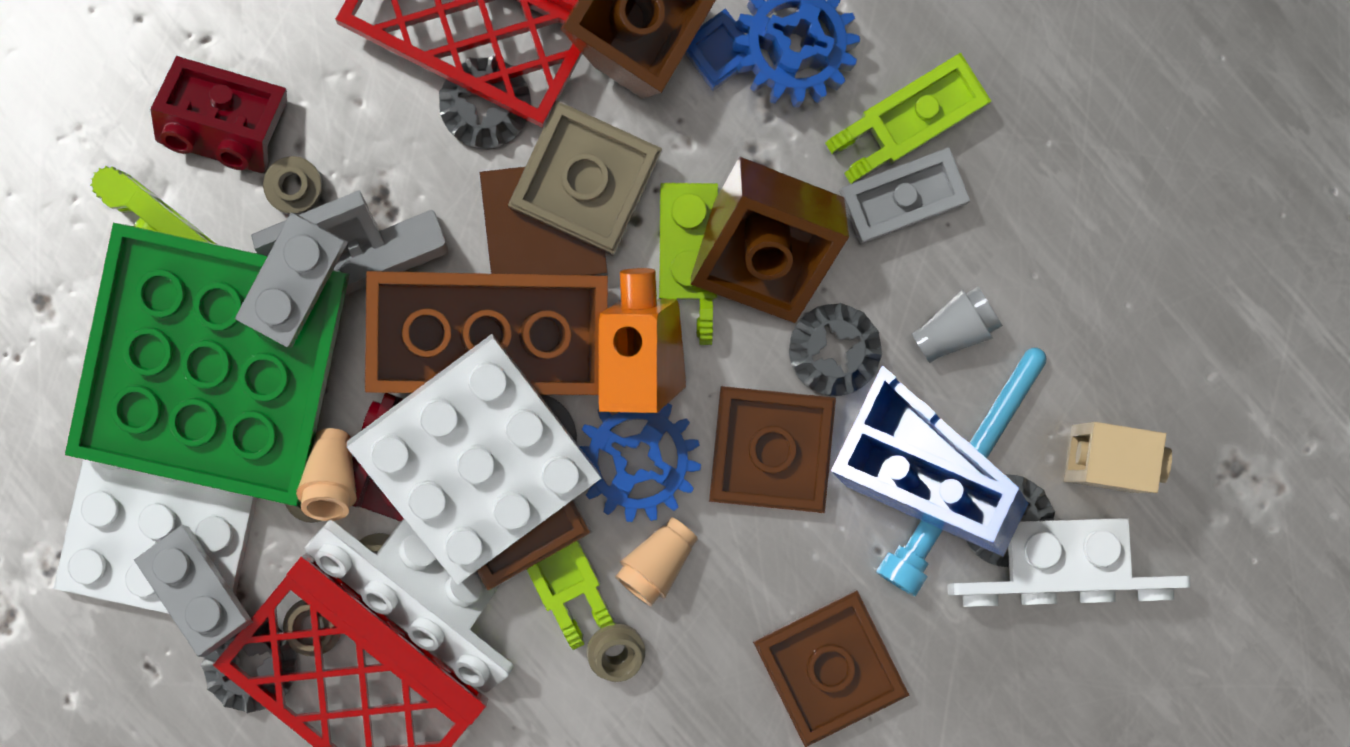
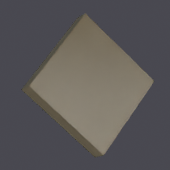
(585, 178)

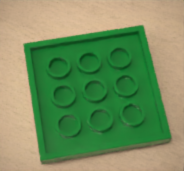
(187, 386)

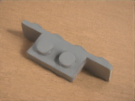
(368, 247)

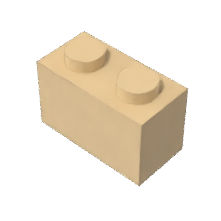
(1117, 458)

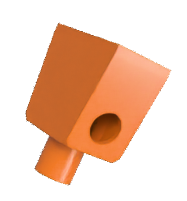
(640, 348)

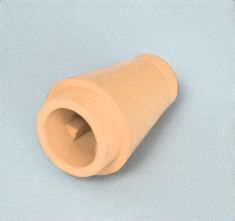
(328, 478)
(656, 562)

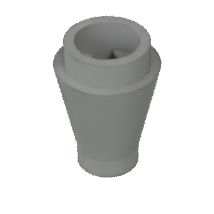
(958, 325)

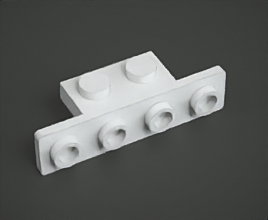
(1070, 557)
(418, 596)

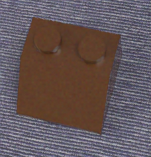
(636, 39)
(770, 240)

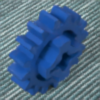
(817, 48)
(623, 482)

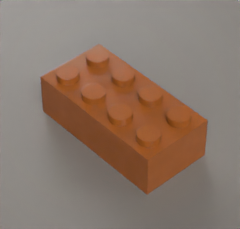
(432, 319)

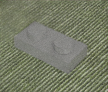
(904, 195)
(291, 280)
(193, 591)

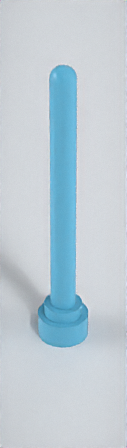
(907, 564)

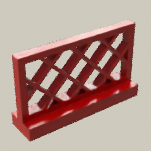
(554, 12)
(372, 634)

